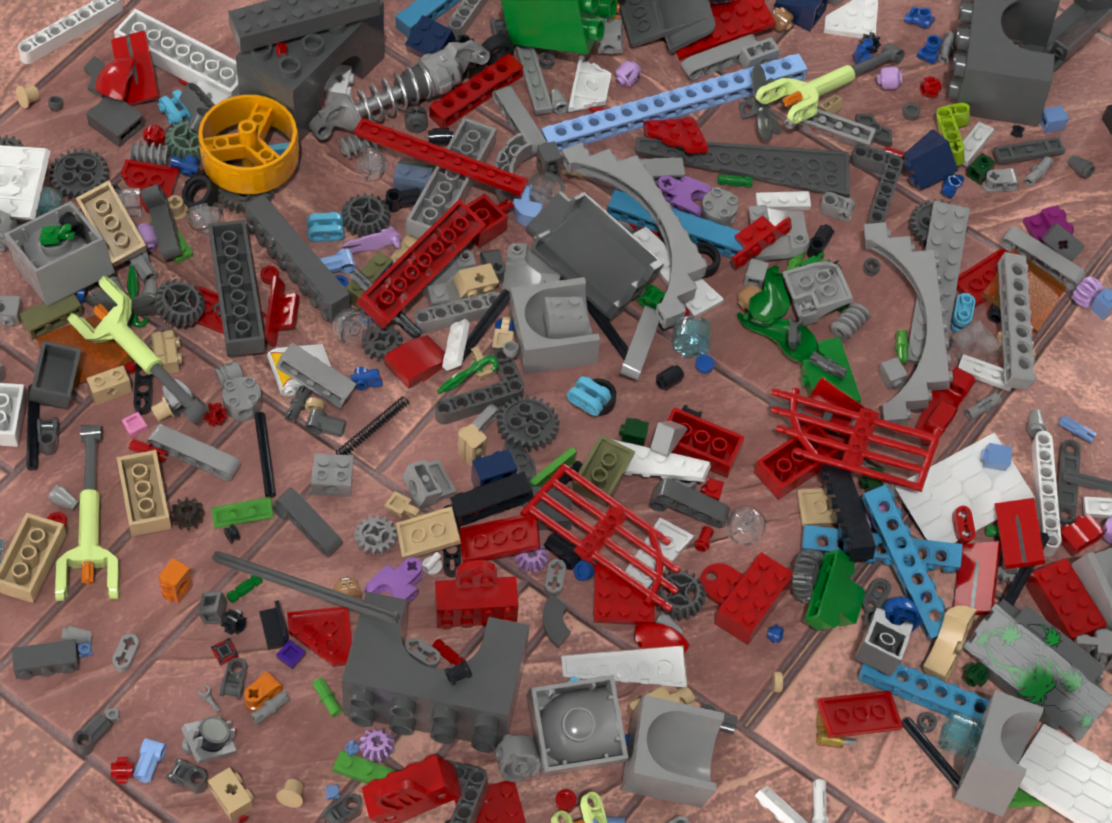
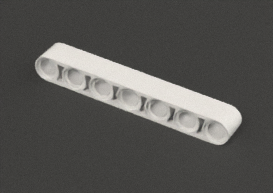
(67, 29)
(1046, 484)

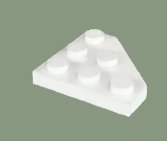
(853, 19)

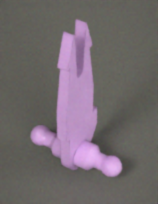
(375, 241)

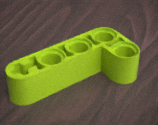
(948, 121)

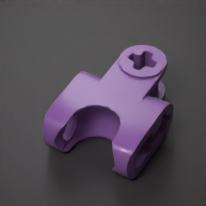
(682, 193)
(398, 581)

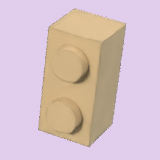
(832, 104)

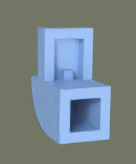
(525, 210)

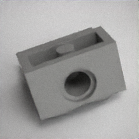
(332, 475)
(428, 482)
(1098, 646)

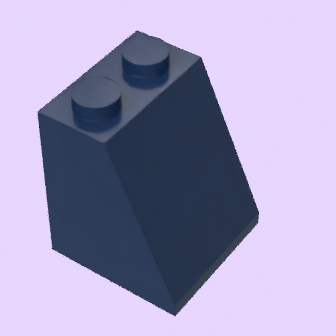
(805, 12)
(929, 160)

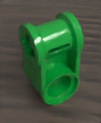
(651, 298)

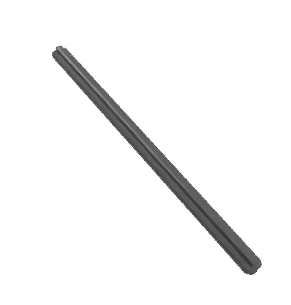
(307, 587)

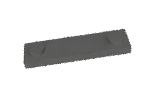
(1028, 150)

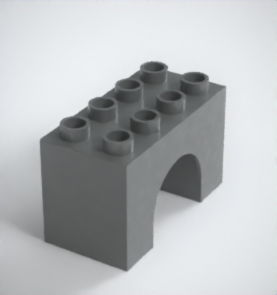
(311, 59)
(994, 72)
(396, 690)

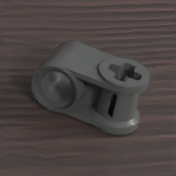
(499, 26)
(495, 258)
(48, 432)
(233, 682)
(184, 774)
(341, 812)

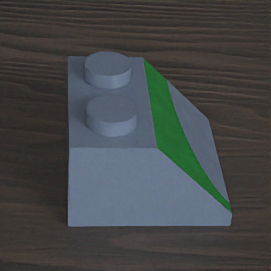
(411, 175)

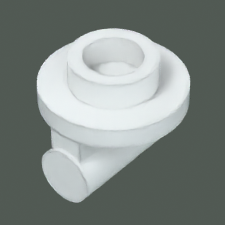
(432, 565)

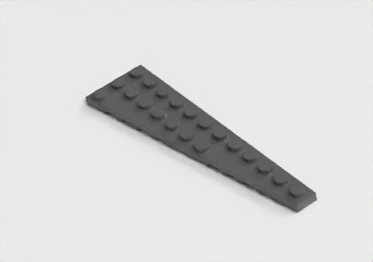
(787, 166)

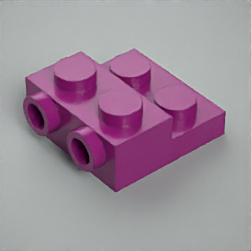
(1040, 223)

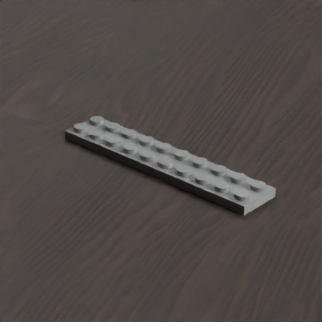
(947, 240)

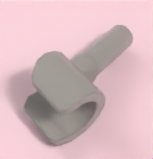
(208, 697)

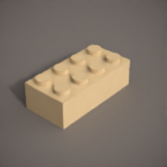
(112, 222)
(143, 493)
(30, 557)

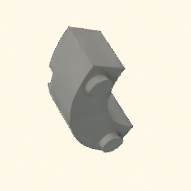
(511, 156)

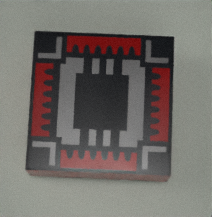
(224, 651)

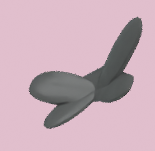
(765, 118)
(140, 304)

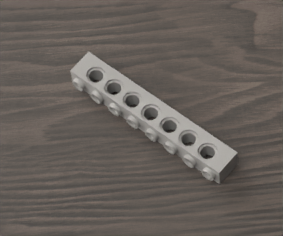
(1016, 321)

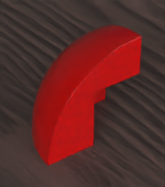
(114, 77)
(659, 635)

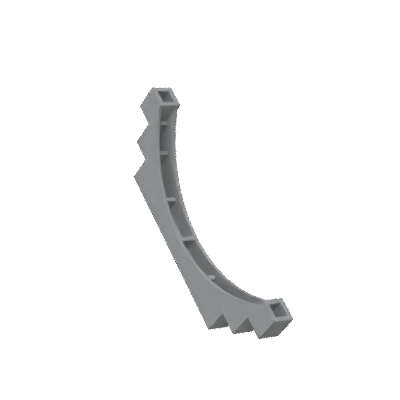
(632, 178)
(921, 272)

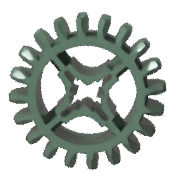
(178, 141)

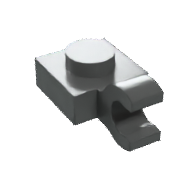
(794, 335)

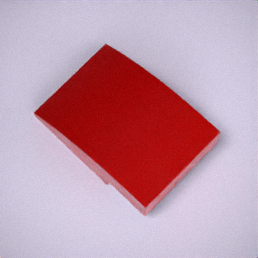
(415, 360)

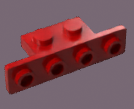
(758, 237)
(281, 311)

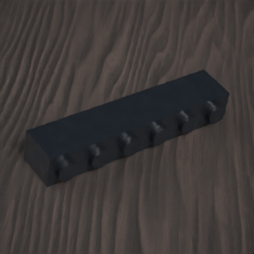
(848, 513)

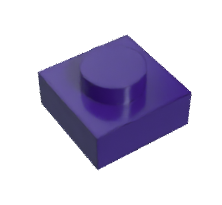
(290, 654)

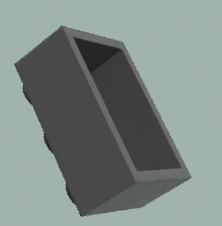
(54, 374)

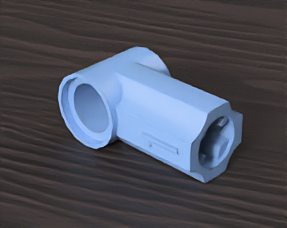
(342, 261)
(150, 754)

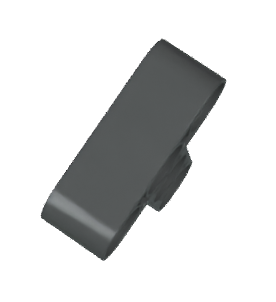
(196, 103)

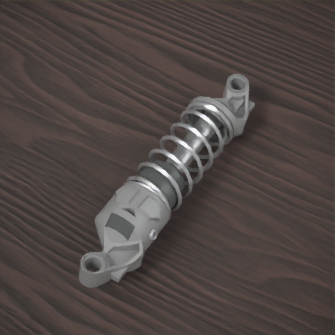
(428, 78)

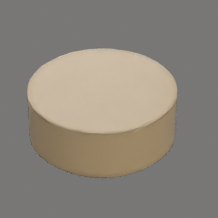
(314, 403)
(777, 681)

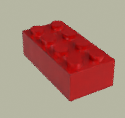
(707, 442)
(786, 471)

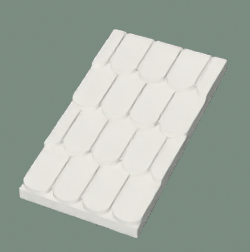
(21, 180)
(961, 482)
(1068, 777)

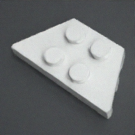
(589, 86)

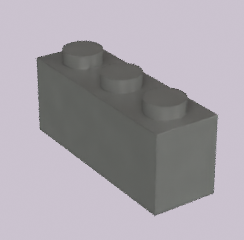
(45, 659)

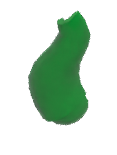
(772, 301)
(779, 333)

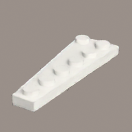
(705, 296)
(671, 467)
(680, 540)
(643, 666)

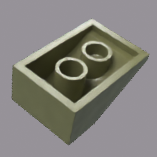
(604, 468)

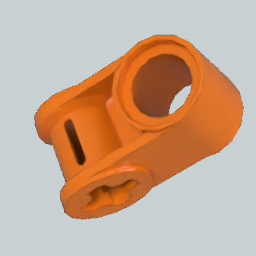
(261, 690)

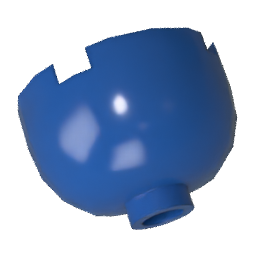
(901, 609)

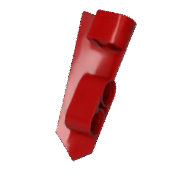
(945, 404)

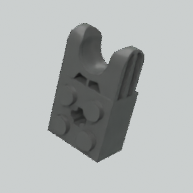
(883, 643)

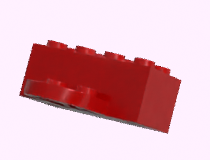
(475, 596)
(748, 597)
(1064, 600)
(412, 791)

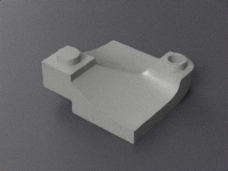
(787, 245)
(526, 268)
(442, 287)
(816, 290)

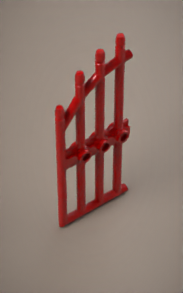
(859, 440)
(602, 532)

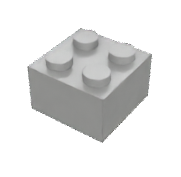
(564, 317)

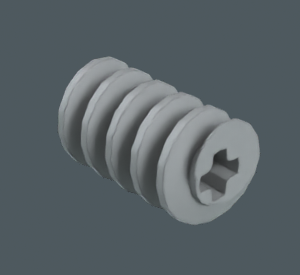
(353, 145)
(150, 154)
(850, 321)

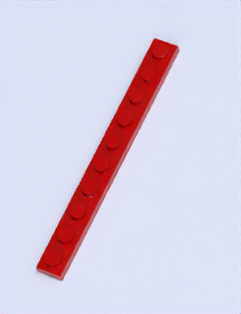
(441, 157)

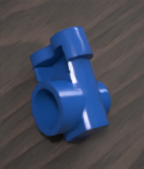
(920, 16)
(930, 50)
(862, 51)
(188, 166)
(951, 184)
(366, 378)

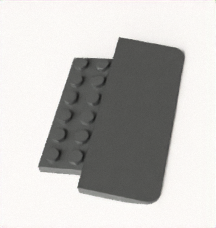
(676, 20)

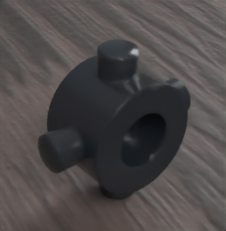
(1017, 131)

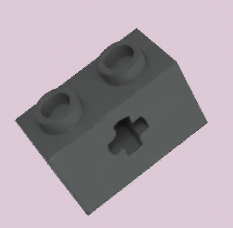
(549, 158)
(1055, 234)

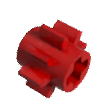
(930, 87)
(154, 134)
(215, 414)
(122, 770)

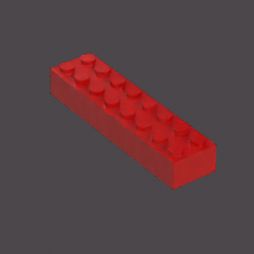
(421, 263)

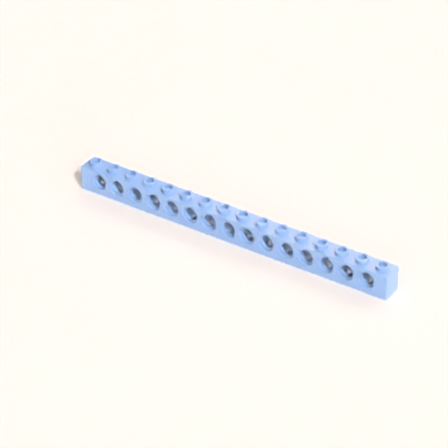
(668, 104)

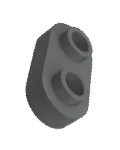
(875, 597)

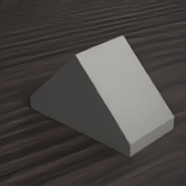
(666, 437)

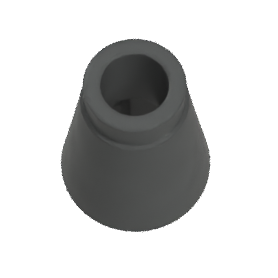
(1082, 166)

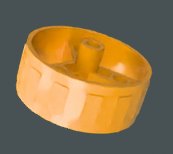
(262, 165)

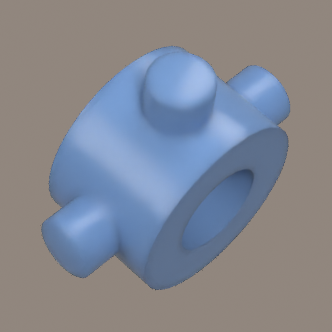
(84, 650)
(351, 748)
(332, 792)

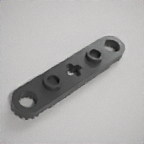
(1067, 493)

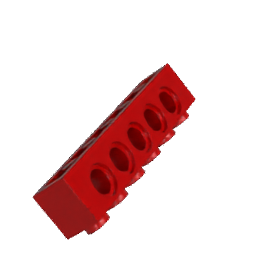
(475, 91)

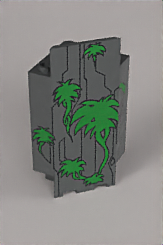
(1041, 667)

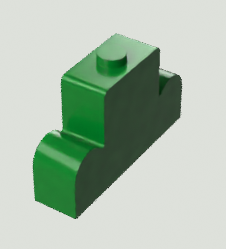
(812, 374)
(835, 596)

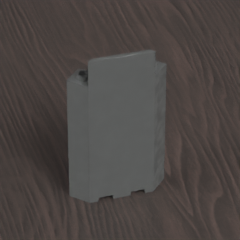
(1074, 28)
(589, 243)

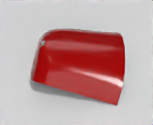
(828, 393)

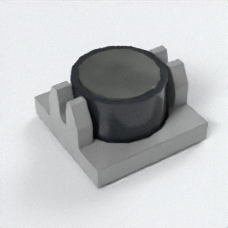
(208, 738)

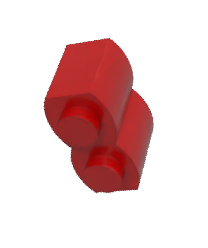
(1081, 534)

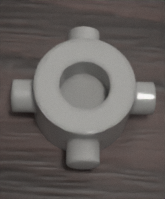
(112, 715)

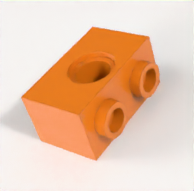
(175, 581)

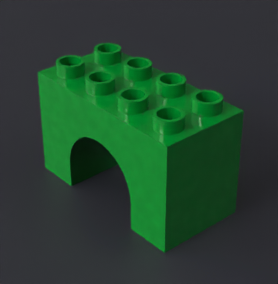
(558, 23)

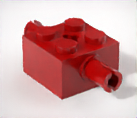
(492, 216)

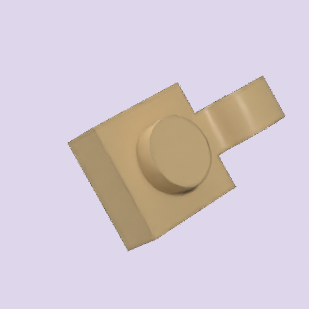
(502, 335)
(487, 370)
(400, 505)

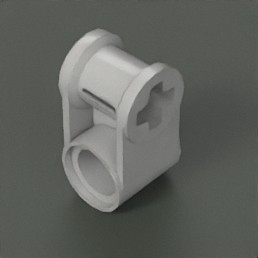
(1002, 180)
(835, 206)

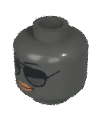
(416, 119)

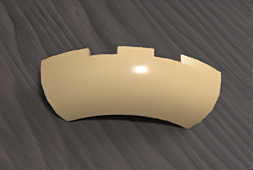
(949, 642)

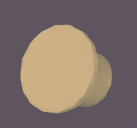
(27, 95)
(178, 207)
(163, 409)
(291, 794)

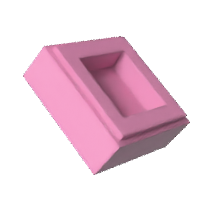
(134, 424)

